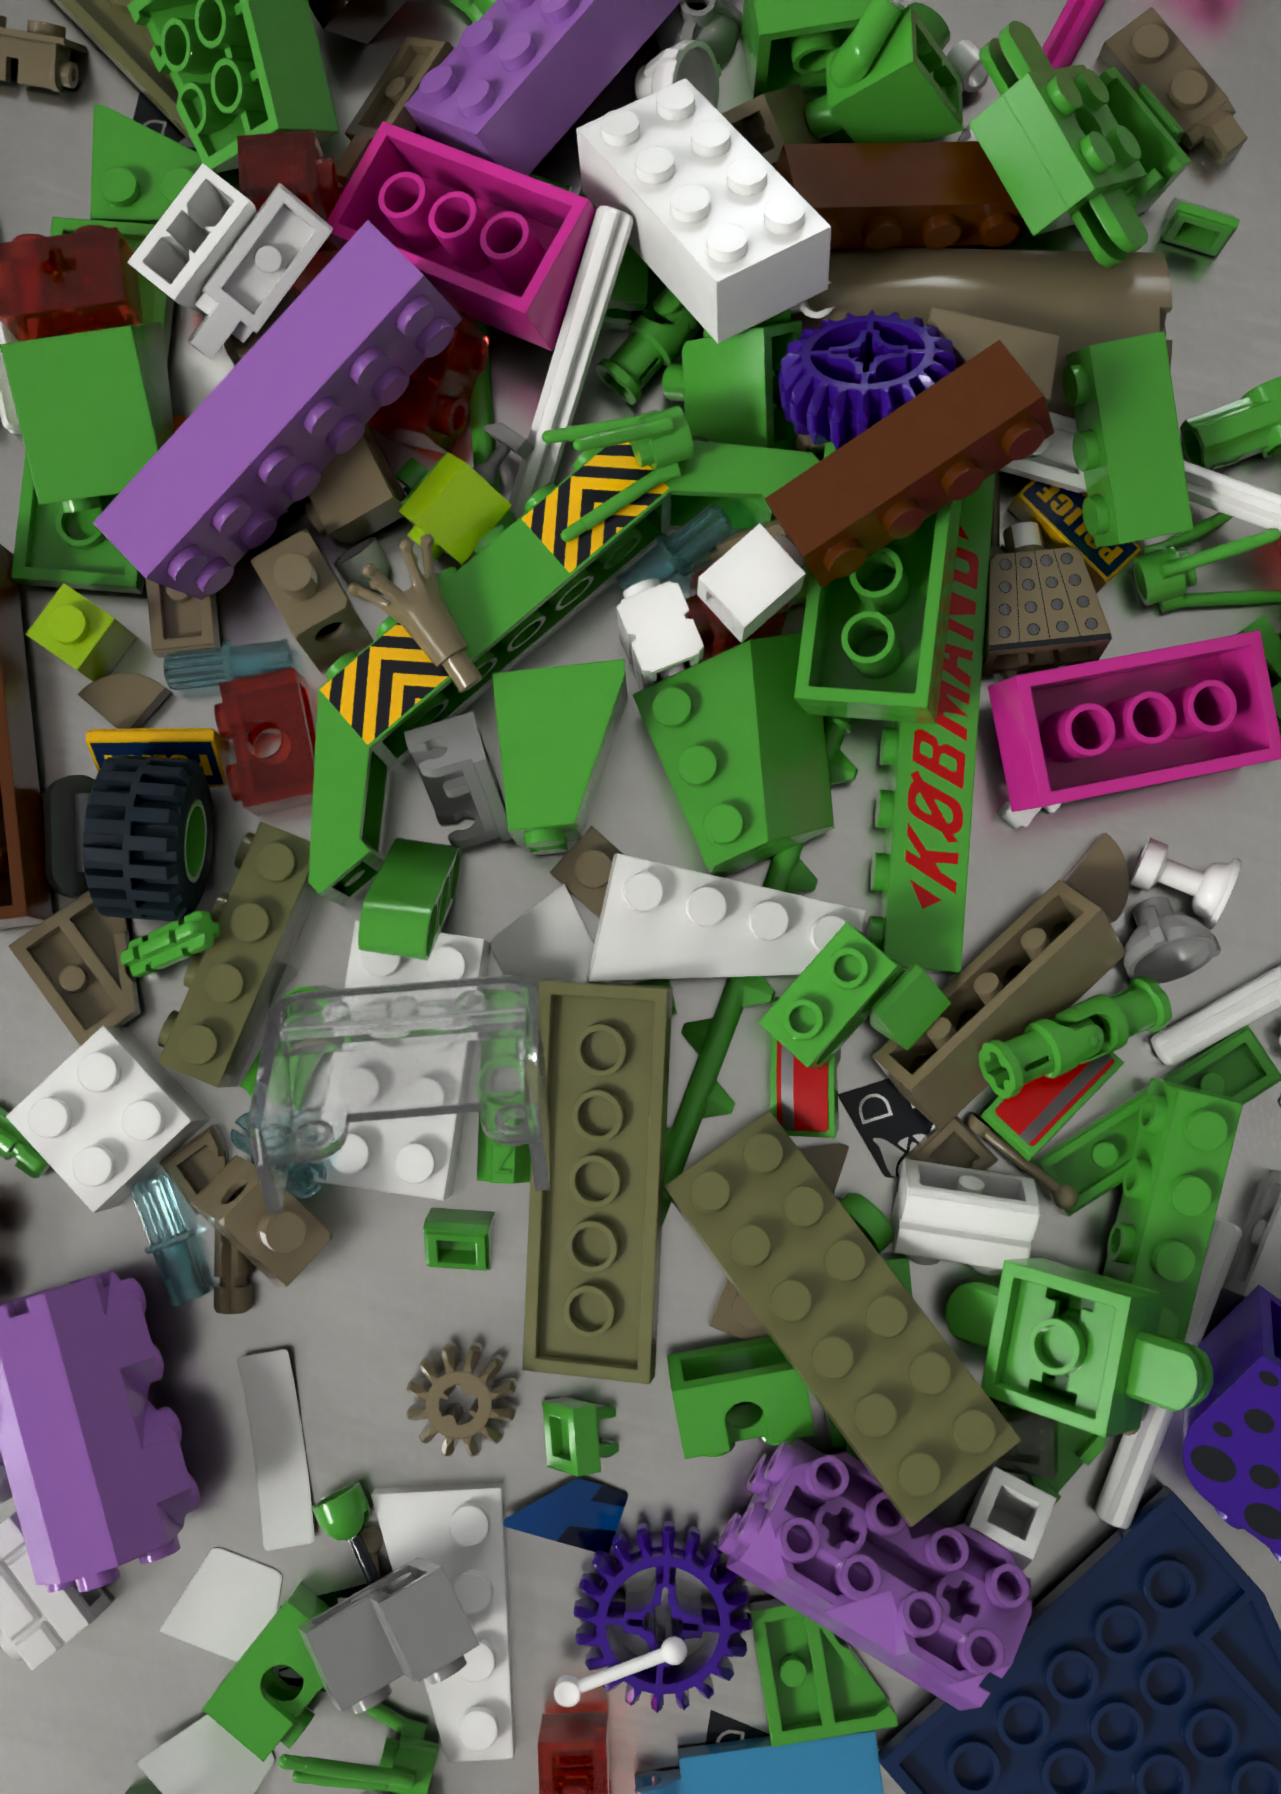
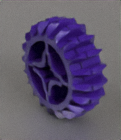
(858, 373)
(687, 1614)

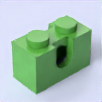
(717, 1377)
(252, 1697)

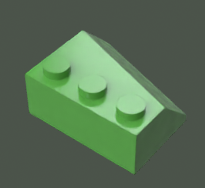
(239, 70)
(742, 753)

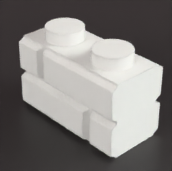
(657, 631)
(963, 1216)
(32, 1619)

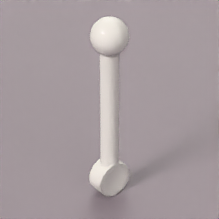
(569, 1688)

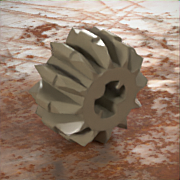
(450, 1418)

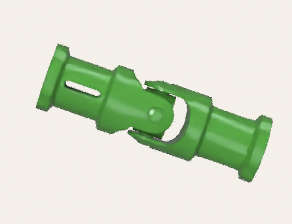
(653, 342)
(1074, 1036)

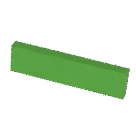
(1099, 1151)

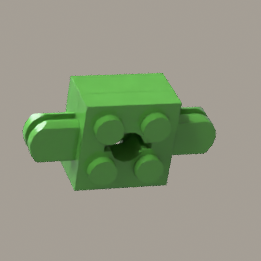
(1060, 147)
(1076, 1346)

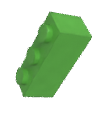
(1127, 440)

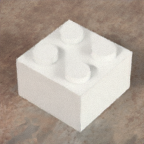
(107, 1117)

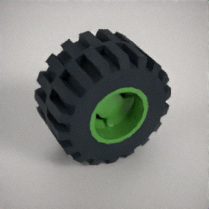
(148, 837)

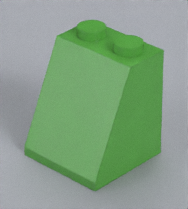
(90, 409)
(555, 746)

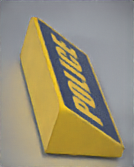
(1063, 526)
(182, 743)

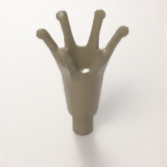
(423, 613)

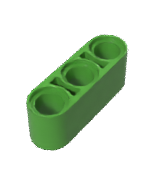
(409, 899)

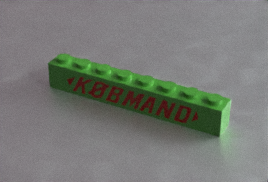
(933, 779)

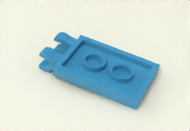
(754, 1767)

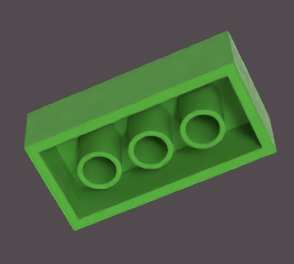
(881, 633)

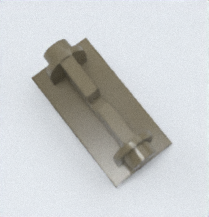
(41, 55)

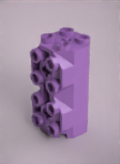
(80, 1441)
(915, 1597)

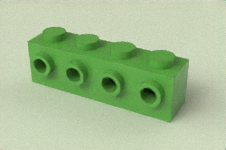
(1172, 1196)

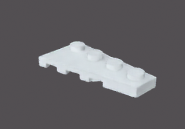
(701, 925)
(466, 1535)

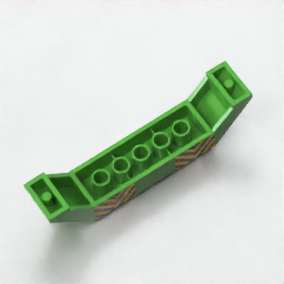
(503, 605)

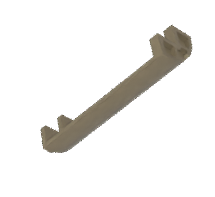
(1028, 288)

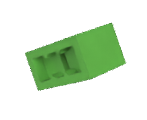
(831, 997)

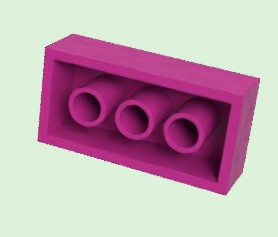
(473, 228)
(1135, 720)

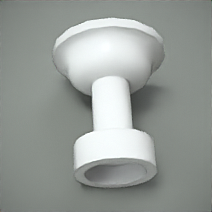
(1208, 889)

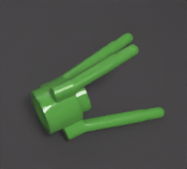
(655, 438)
(1165, 573)
(403, 1766)

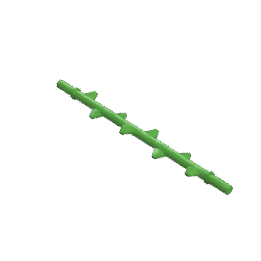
(713, 1036)

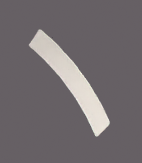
(278, 1449)

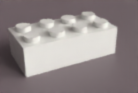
(705, 209)
(413, 1152)

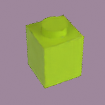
(454, 509)
(81, 634)

